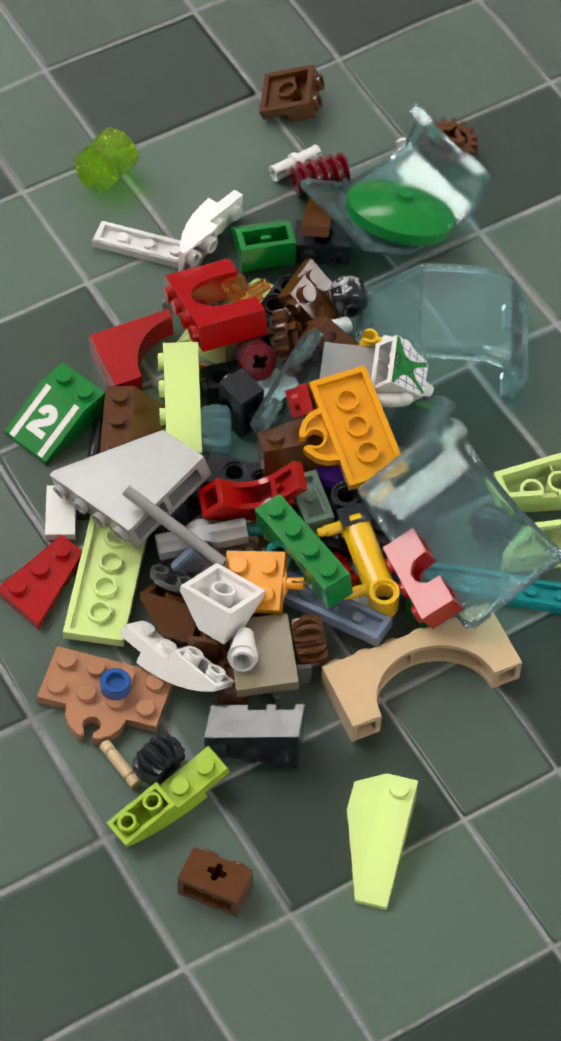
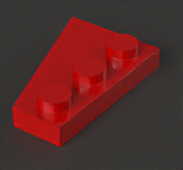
(38, 583)

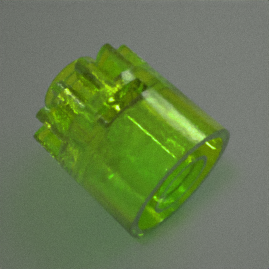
(106, 159)

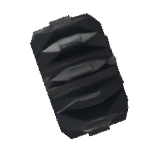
(158, 759)

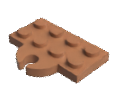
(74, 686)

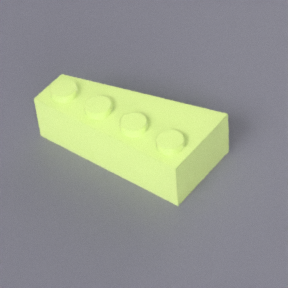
(181, 392)
(534, 484)

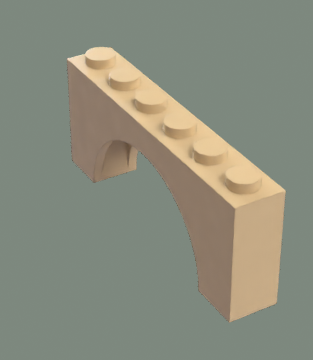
(357, 680)

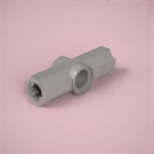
(216, 535)

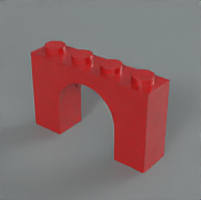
(213, 325)

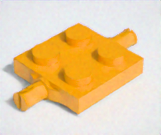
(268, 572)

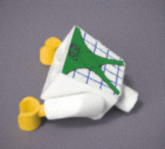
(397, 370)

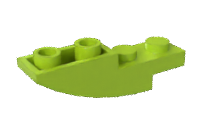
(168, 802)

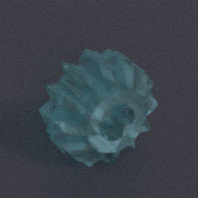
(216, 428)

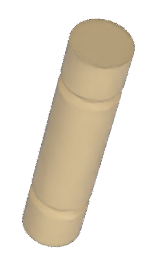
(120, 764)

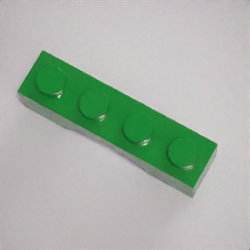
(320, 567)

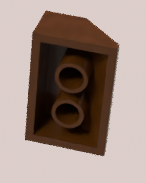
(128, 416)

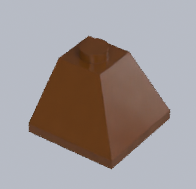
(169, 614)

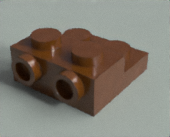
(292, 93)
(308, 294)

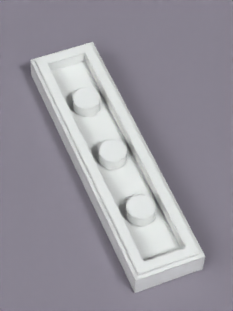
(138, 244)

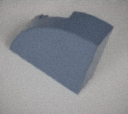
(190, 561)

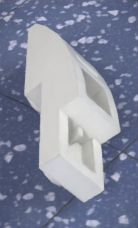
(203, 227)
(181, 666)

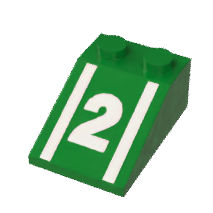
(56, 413)

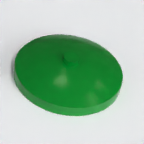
(400, 212)

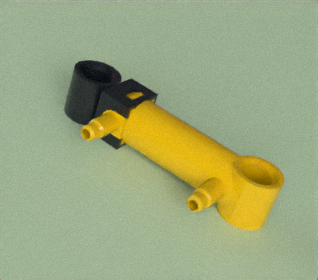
(355, 528)

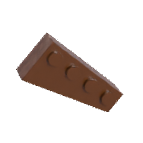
(282, 446)

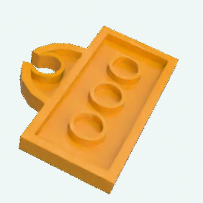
(351, 426)

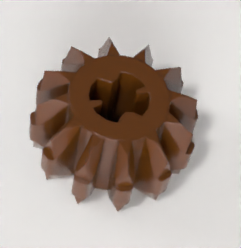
(309, 640)

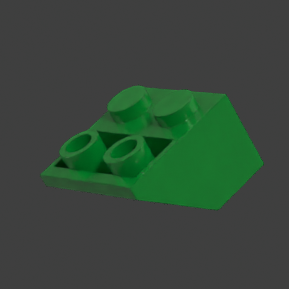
(264, 245)

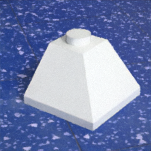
(221, 601)

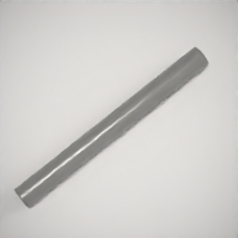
(173, 526)

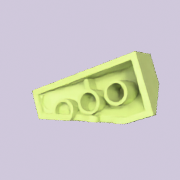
(378, 827)

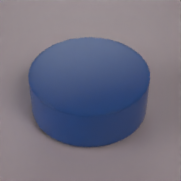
(115, 684)

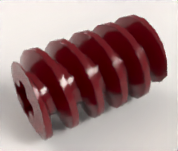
(329, 169)
(265, 362)

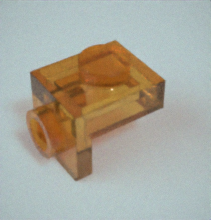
(238, 288)

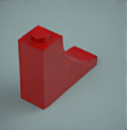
(123, 347)

